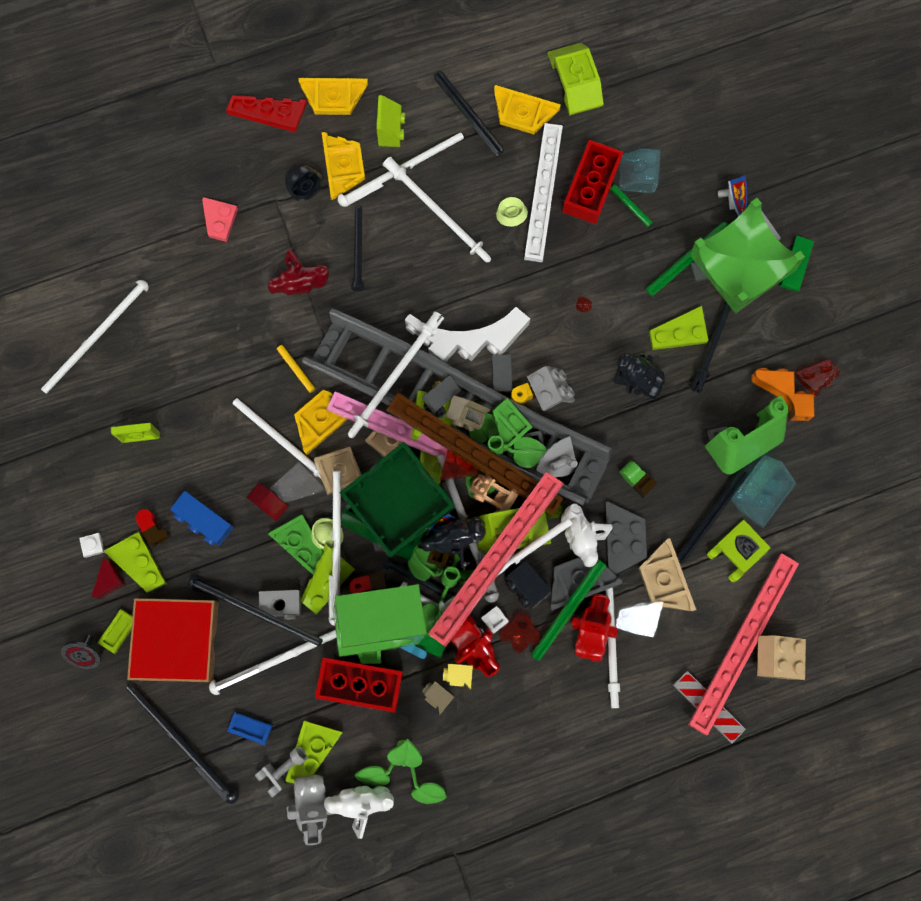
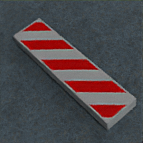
(694, 692)

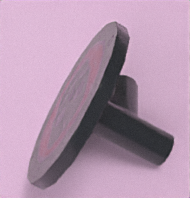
(81, 654)

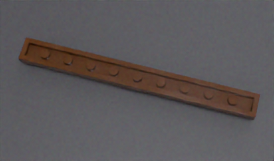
(466, 449)

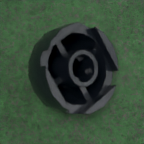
(303, 181)

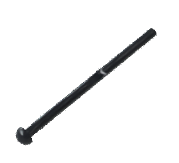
(194, 582)
(202, 767)

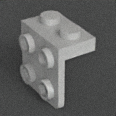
(551, 387)

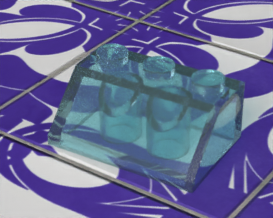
(764, 490)

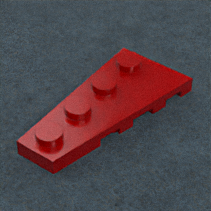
(275, 113)

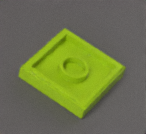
(135, 432)

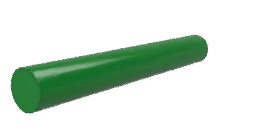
(631, 205)

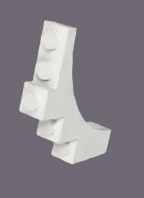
(469, 343)

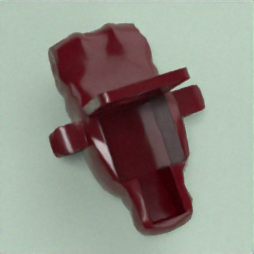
(298, 278)

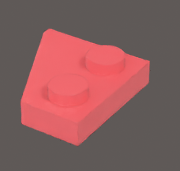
(219, 218)

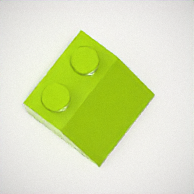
(389, 122)

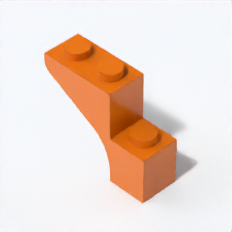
(782, 383)

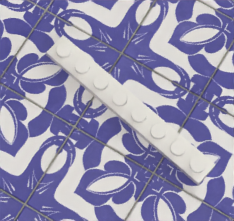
(543, 192)

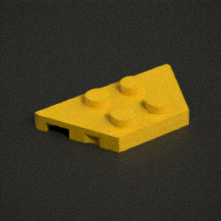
(333, 95)
(523, 110)
(342, 163)
(316, 422)

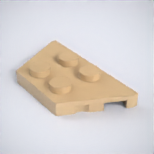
(665, 579)

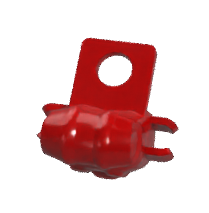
(594, 629)
(475, 648)

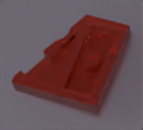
(818, 376)
(456, 467)

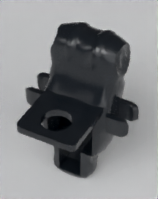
(639, 374)
(455, 536)

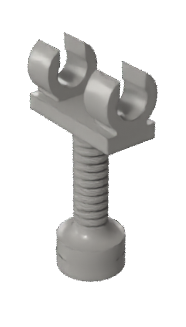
(297, 756)

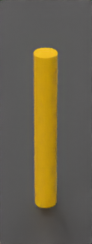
(296, 369)

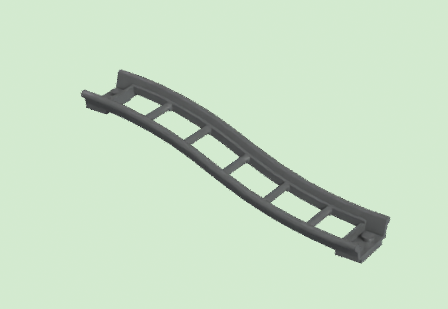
(591, 465)

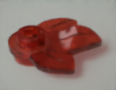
(520, 636)

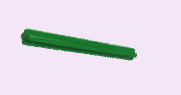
(678, 267)
(568, 610)

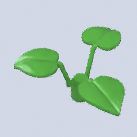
(527, 450)
(423, 570)
(405, 755)

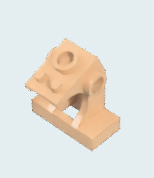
(504, 498)

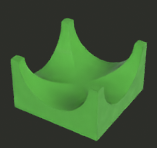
(745, 258)

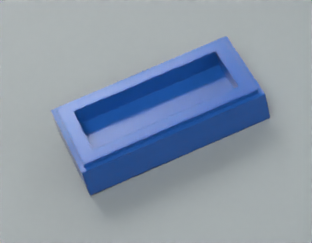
(249, 728)

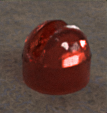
(583, 305)

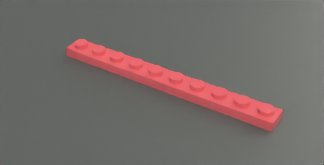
(495, 559)
(743, 644)

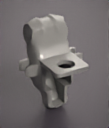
(309, 808)

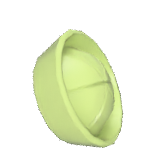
(511, 212)
(322, 532)

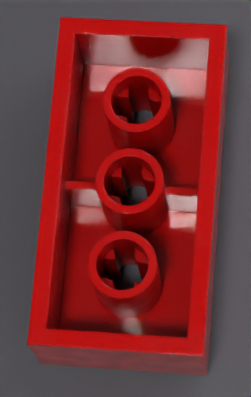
(592, 182)
(352, 673)

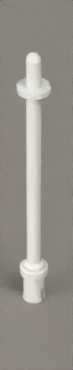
(400, 174)
(427, 331)

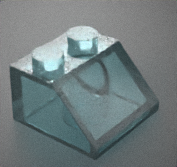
(640, 171)

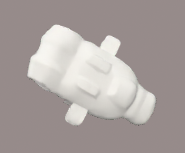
(583, 535)
(360, 803)

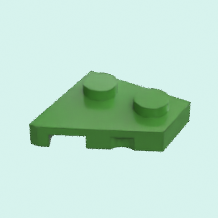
(510, 422)

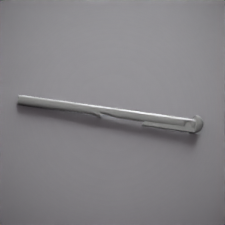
(492, 592)

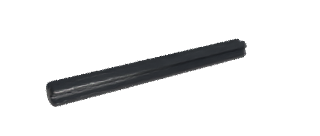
(469, 113)
(711, 516)

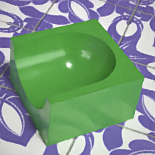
(378, 620)

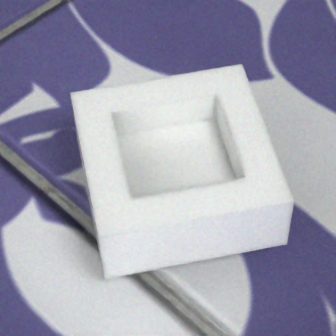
(92, 545)
(495, 619)

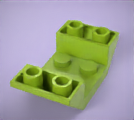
(578, 77)
(497, 522)

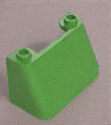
(735, 451)

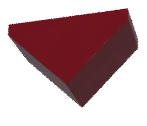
(267, 502)
(107, 580)

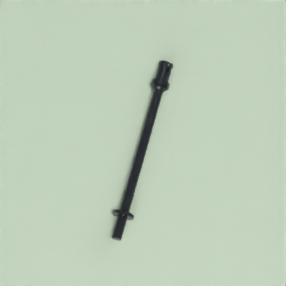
(703, 372)

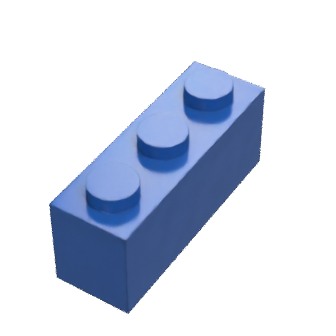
(201, 519)

